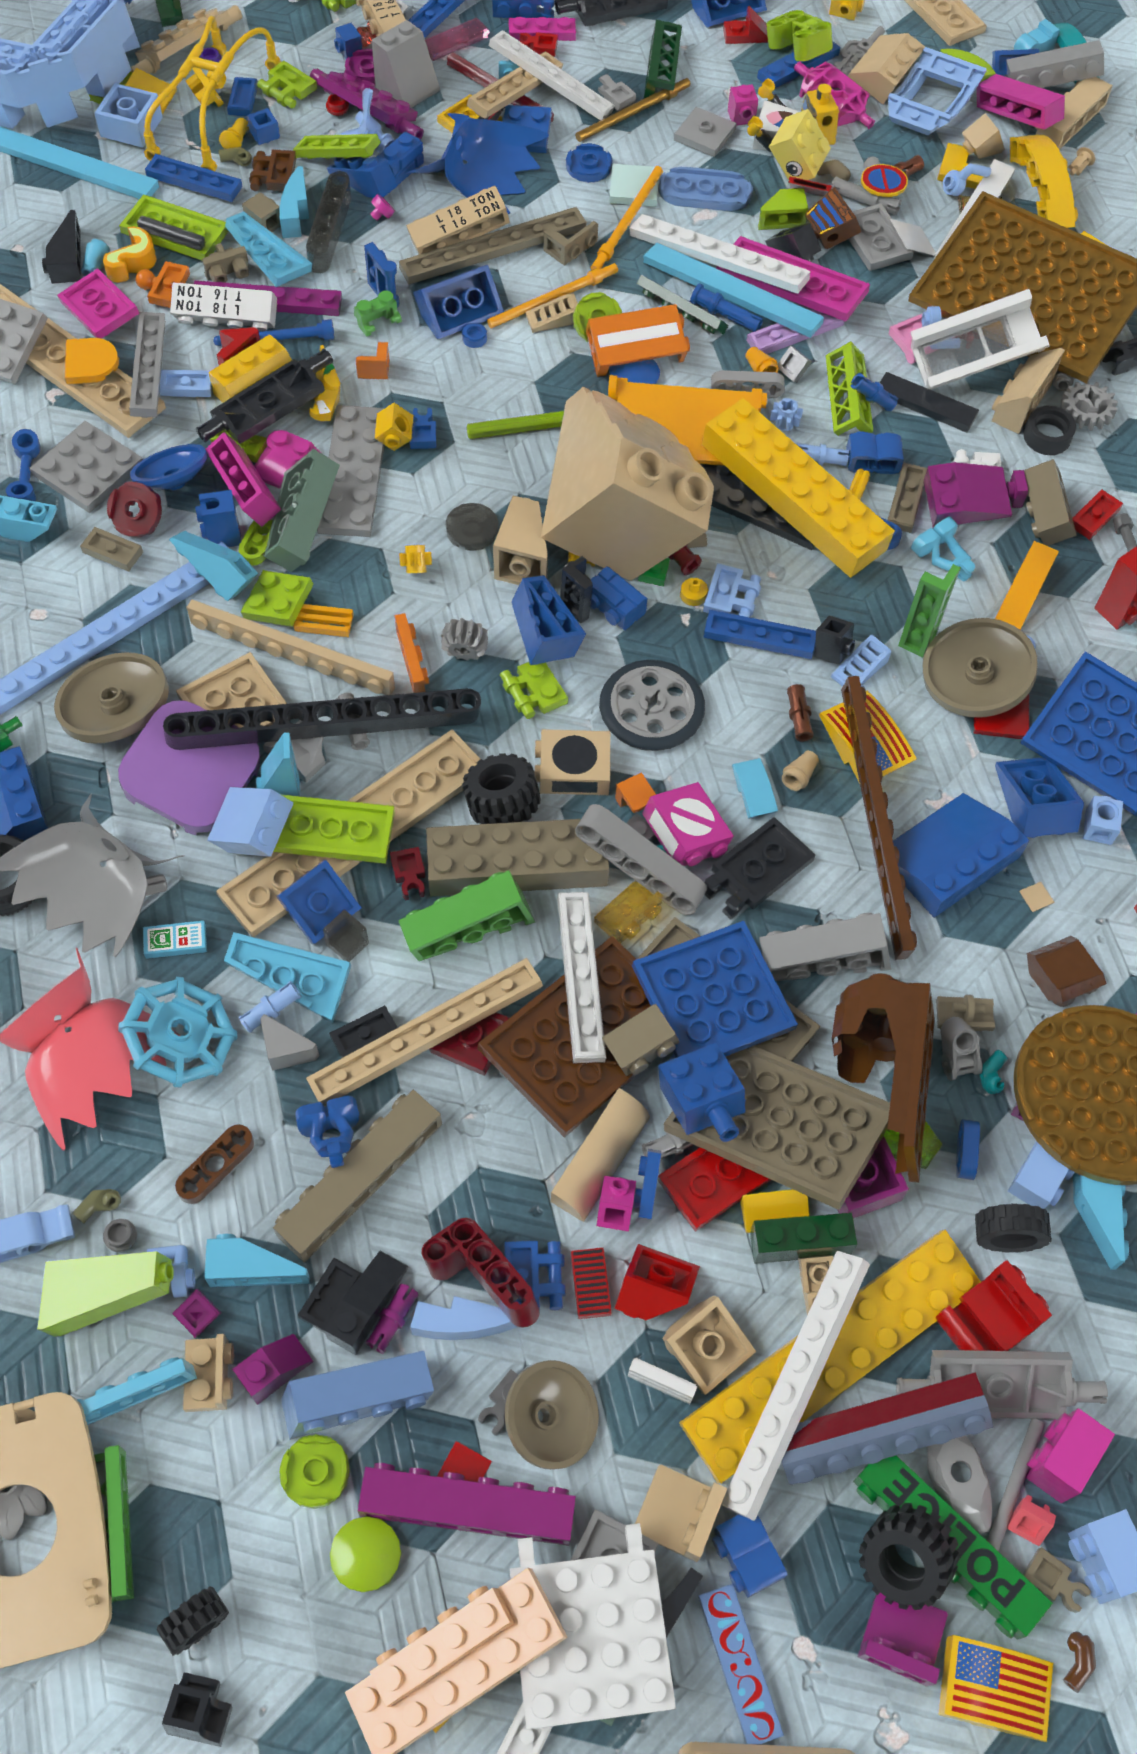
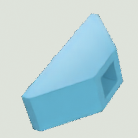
(24, 518)

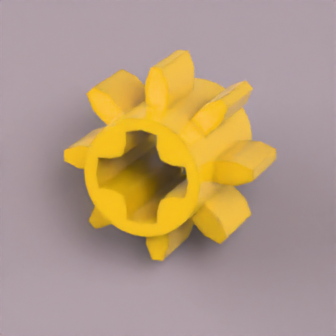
(415, 559)

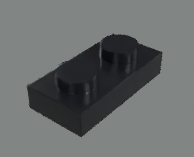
(362, 1031)

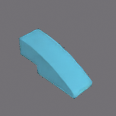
(293, 205)

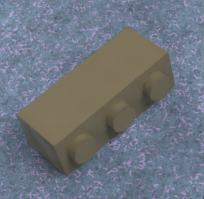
(1048, 503)

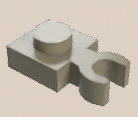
(1052, 1580)

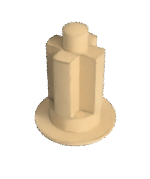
(1084, 158)

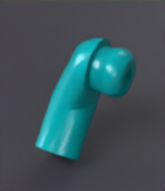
(989, 1077)

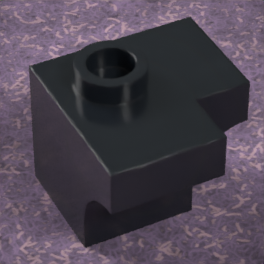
(196, 1712)

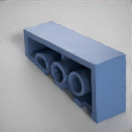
(356, 1393)

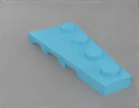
(268, 251)
(274, 965)

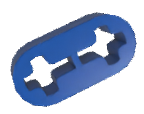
(967, 1149)

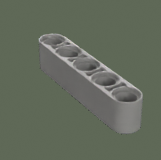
(641, 859)

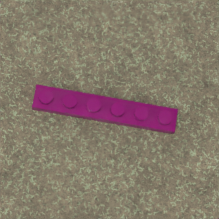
(295, 299)

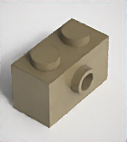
(641, 1040)

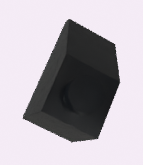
(797, 241)

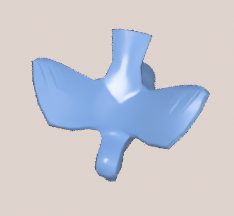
(368, 124)

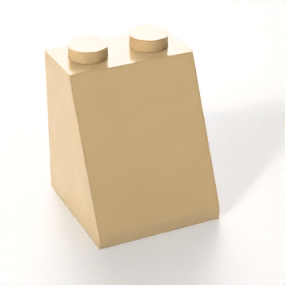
(518, 546)

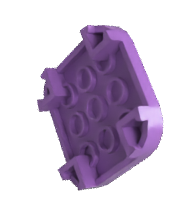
(184, 783)

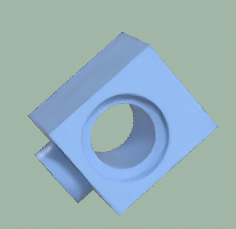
(1101, 829)

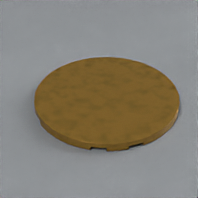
(1081, 1090)

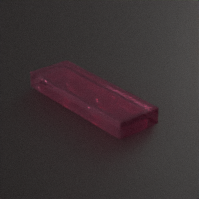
(456, 38)

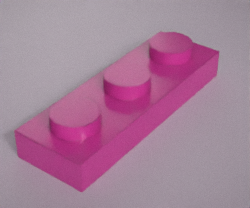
(562, 26)

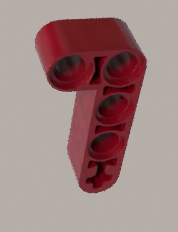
(467, 1246)

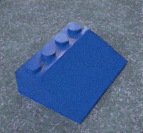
(956, 852)

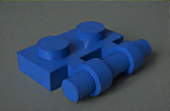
(526, 1260)

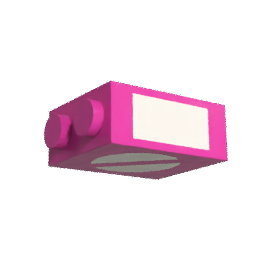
(687, 824)

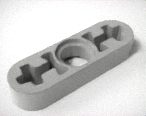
(767, 379)

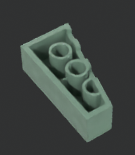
(302, 503)

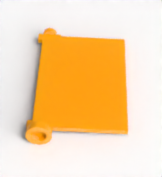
(681, 408)

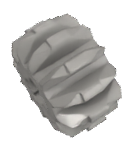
(464, 639)

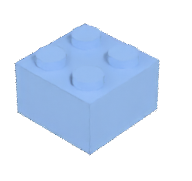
(124, 113)
(1107, 1555)

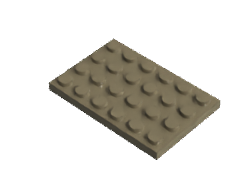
(797, 1127)

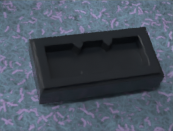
(328, 1294)

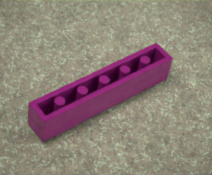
(467, 1505)

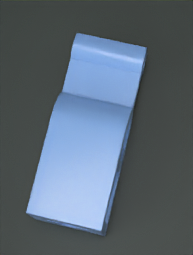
(34, 1231)

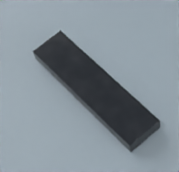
(930, 402)

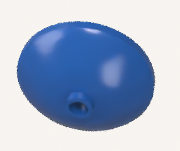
(170, 467)

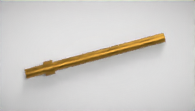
(632, 110)

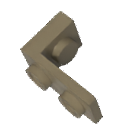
(568, 249)

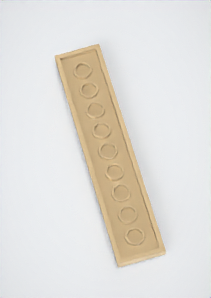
(105, 398)
(412, 788)

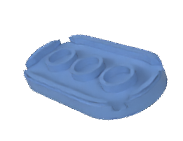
(705, 188)

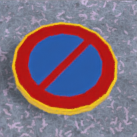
(884, 180)

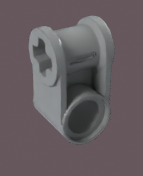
(962, 1053)

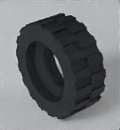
(1013, 1228)

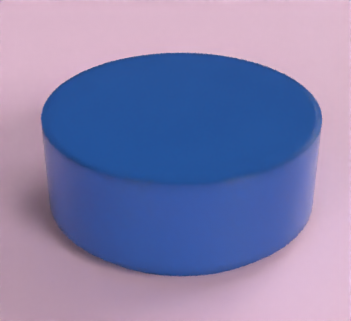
(474, 335)

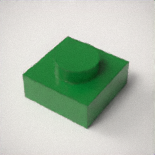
(656, 574)

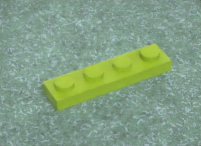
(337, 146)

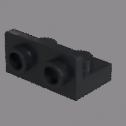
(576, 589)

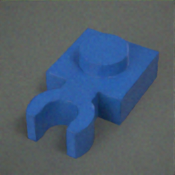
(423, 431)

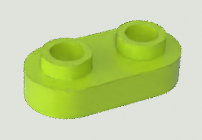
(254, 543)

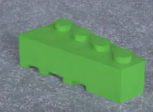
(466, 916)

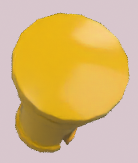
(234, 135)

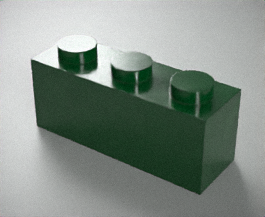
(802, 1237)

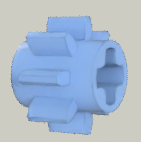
(786, 414)

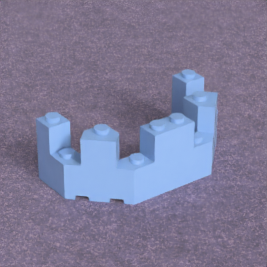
(74, 52)

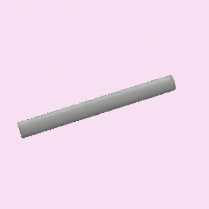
(1015, 1484)

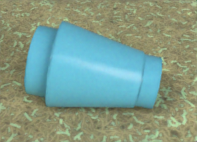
(94, 256)

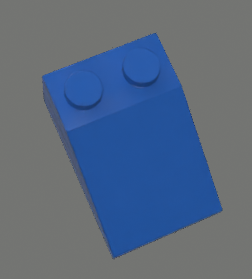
(1039, 797)

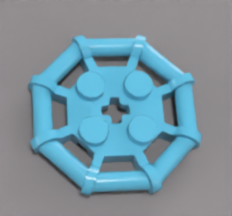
(171, 1046)

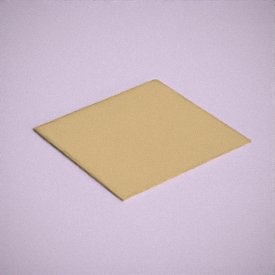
(1036, 896)

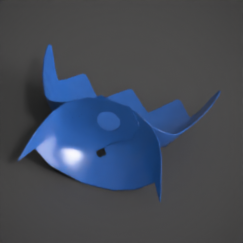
(491, 152)

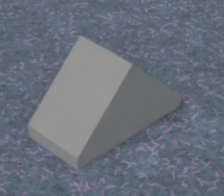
(286, 1046)

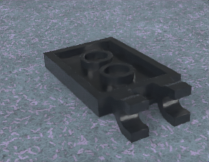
(758, 867)

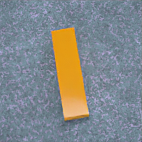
(1027, 584)

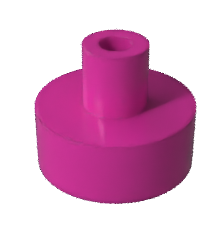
(382, 208)

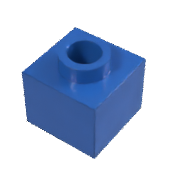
(347, 40)
(263, 126)

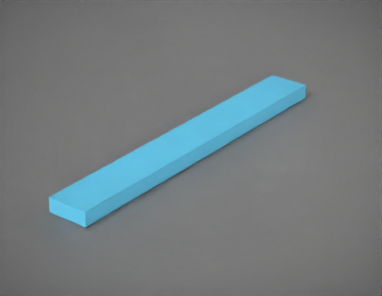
(76, 164)
(734, 290)

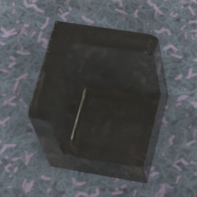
(346, 936)

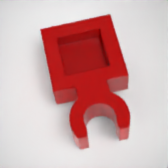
(540, 42)

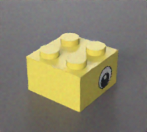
(800, 146)

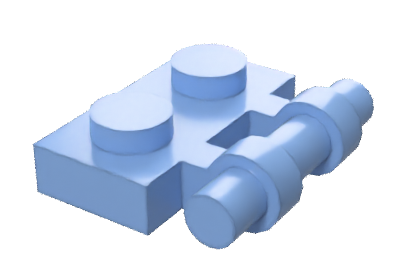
(724, 588)

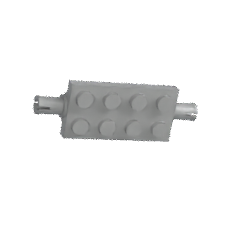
(1015, 1381)

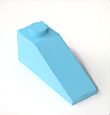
(280, 769)
(241, 1263)

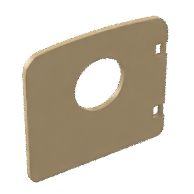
(69, 1593)

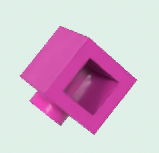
(742, 104)
(616, 1203)

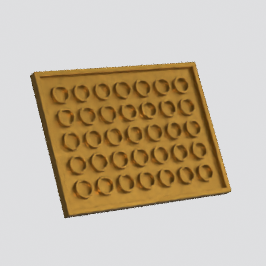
(1076, 283)

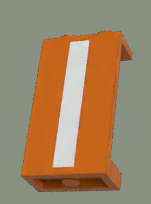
(636, 337)

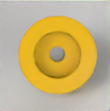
(693, 591)

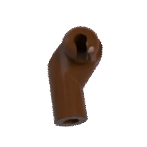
(1084, 1661)

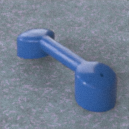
(26, 447)

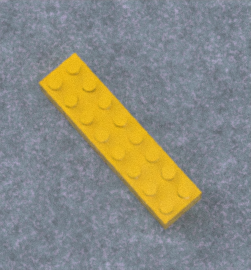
(797, 487)

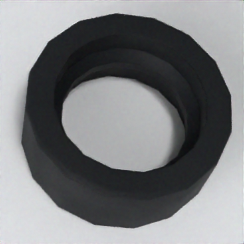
(1054, 416)

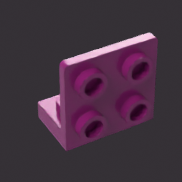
(904, 1640)

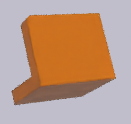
(374, 366)
(634, 792)

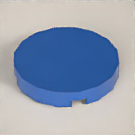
(589, 163)

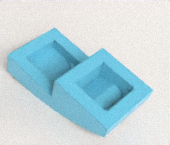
(755, 788)

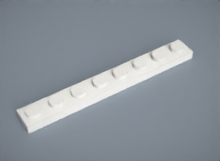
(720, 253)
(795, 1385)

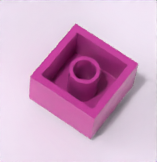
(1068, 1455)

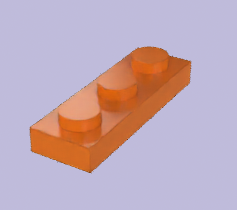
(411, 654)

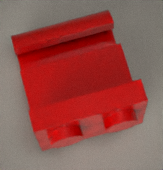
(995, 1312)

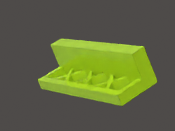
(855, 402)

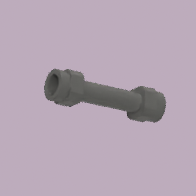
(1123, 525)

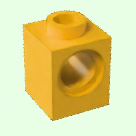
(394, 426)

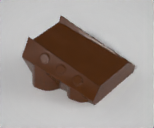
(1064, 971)

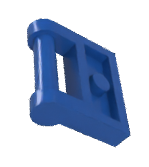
(380, 271)

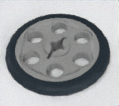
(636, 734)

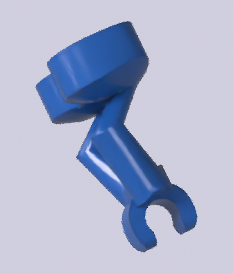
(315, 1119)

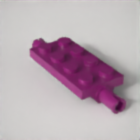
(394, 113)

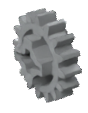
(1089, 405)

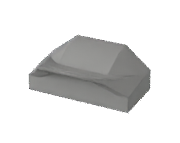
(307, 755)

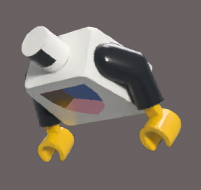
(770, 119)

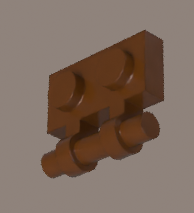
(280, 168)

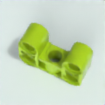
(807, 33)

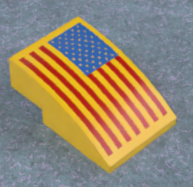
(892, 746)
(996, 1688)

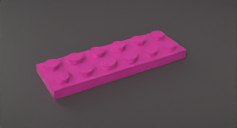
(824, 292)

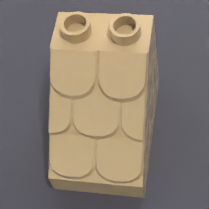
(623, 488)

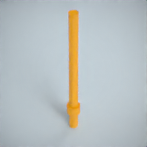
(607, 249)
(592, 278)

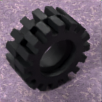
(192, 1620)

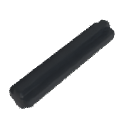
(171, 233)

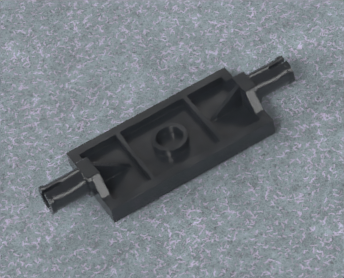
(601, 11)
(267, 399)

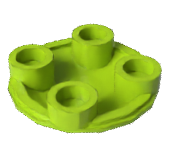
(365, 1554)

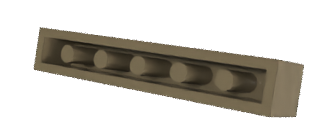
(364, 1171)

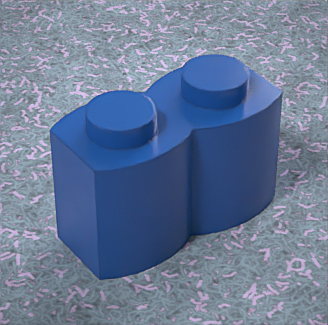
(875, 453)
(749, 1553)

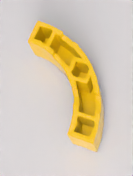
(1049, 174)

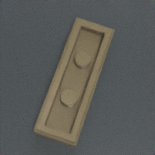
(907, 496)

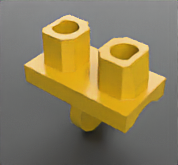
(199, 82)

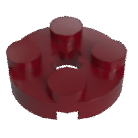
(150, 509)

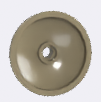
(567, 1411)

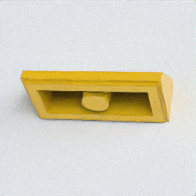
(773, 1206)

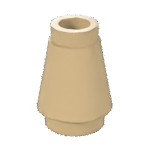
(800, 771)

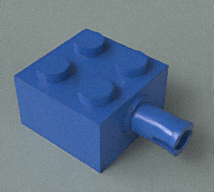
(703, 1091)

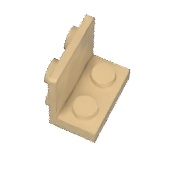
(680, 1512)

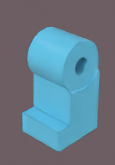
(1041, 38)

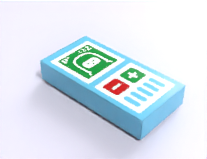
(174, 939)

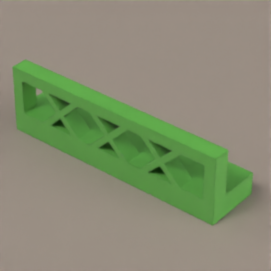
(927, 611)
(118, 1521)

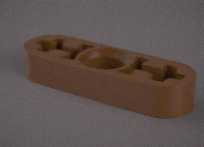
(191, 1173)

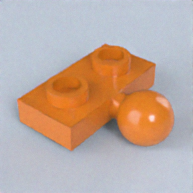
(161, 286)

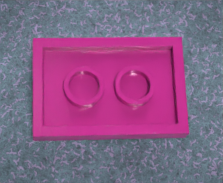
(98, 304)

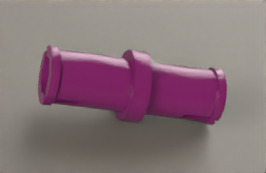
(392, 1318)

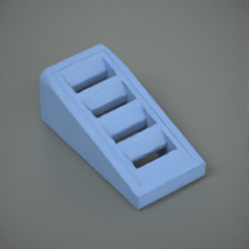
(870, 649)

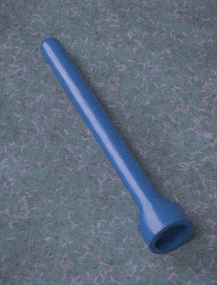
(323, 330)

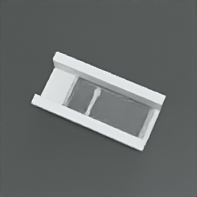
(976, 340)

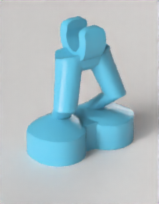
(944, 533)

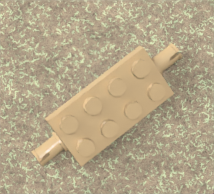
(186, 33)

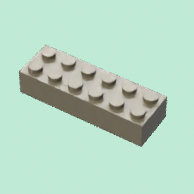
(535, 852)

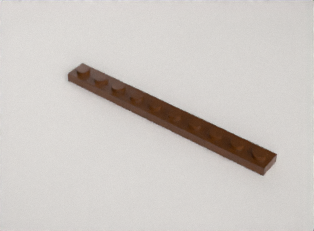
(880, 827)

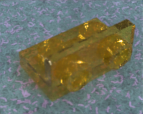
(628, 911)

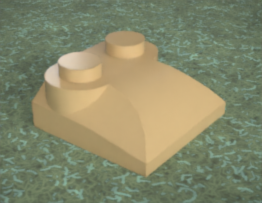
(708, 1343)

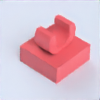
(1031, 1521)

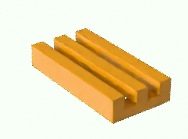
(325, 617)

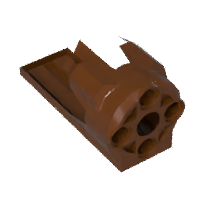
(887, 1023)

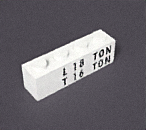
(223, 305)

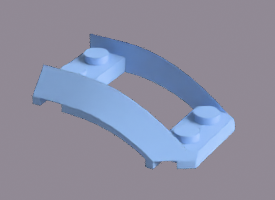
(940, 67)

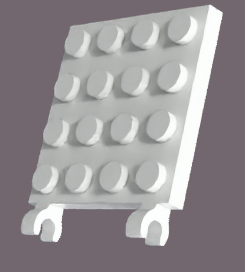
(615, 1640)

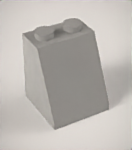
(404, 64)

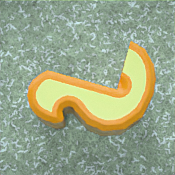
(132, 257)

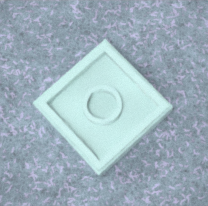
(628, 181)

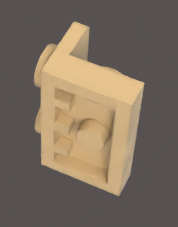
(211, 1367)

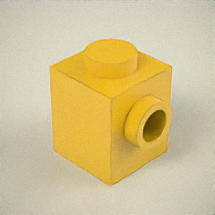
(846, 8)

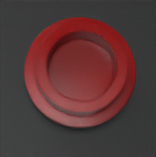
(336, 105)

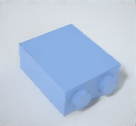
(250, 821)

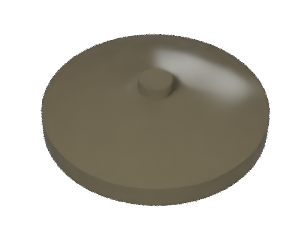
(980, 667)
(111, 697)

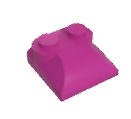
(281, 454)

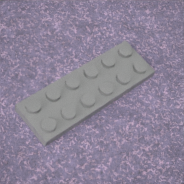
(355, 488)

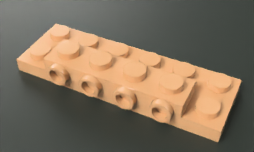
(454, 1662)

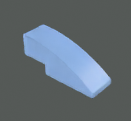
(463, 1321)

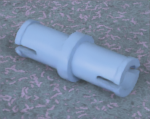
(823, 454)
(270, 1006)

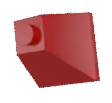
(655, 1284)

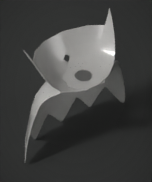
(67, 870)

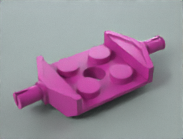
(850, 98)

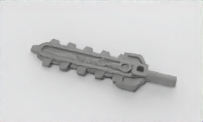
(854, 51)

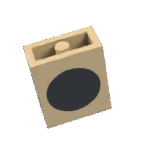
(573, 762)

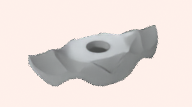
(969, 1498)

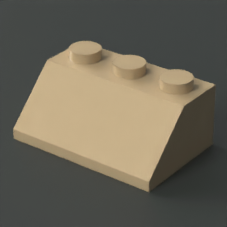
(886, 64)
(1026, 390)

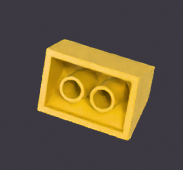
(248, 367)

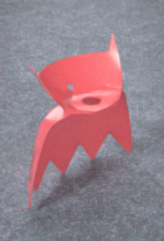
(74, 1064)

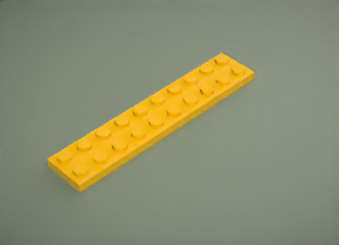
(878, 1324)

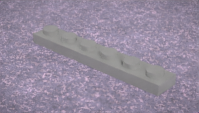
(147, 365)

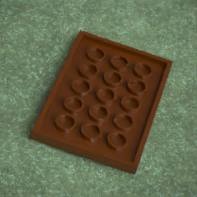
(536, 1045)

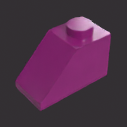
(272, 1367)

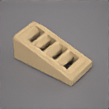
(563, 306)

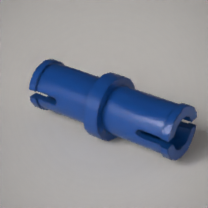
(874, 392)

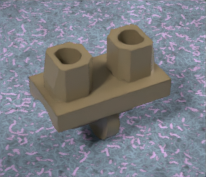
(226, 262)
(974, 1011)

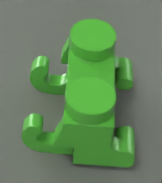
(367, 311)

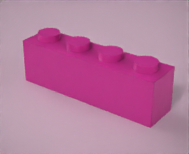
(1020, 101)
(243, 479)

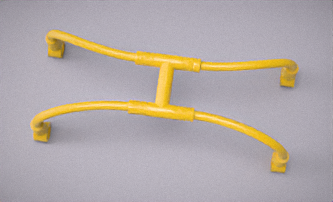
(218, 71)

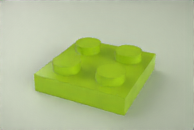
(277, 598)

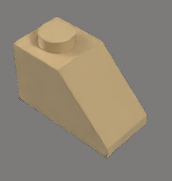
(983, 138)

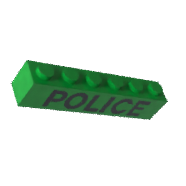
(981, 1570)

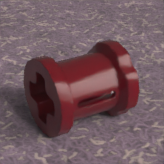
(686, 560)

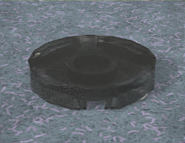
(472, 526)

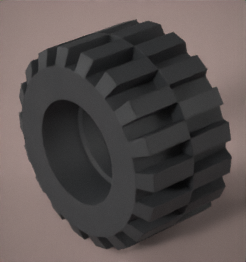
(501, 790)
(893, 1575)

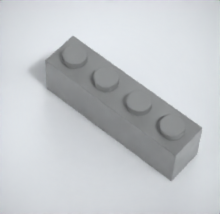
(1058, 65)

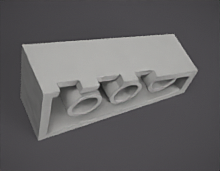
(827, 948)

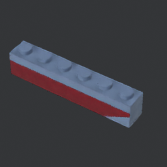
(887, 1428)

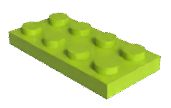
(209, 227)
(337, 829)

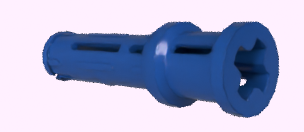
(717, 304)

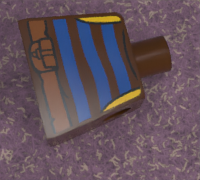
(832, 220)

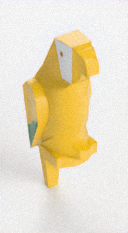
(326, 401)

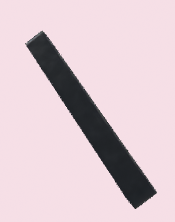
(312, 727)

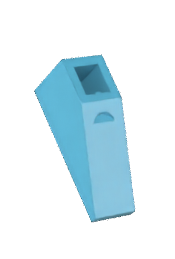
(220, 566)
(1104, 1216)

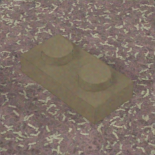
(111, 549)

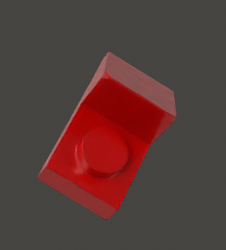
(749, 31)
(236, 341)

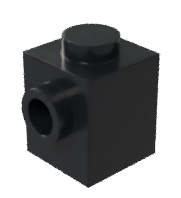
(834, 640)

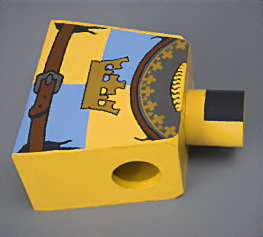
(823, 110)

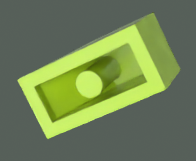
(784, 210)

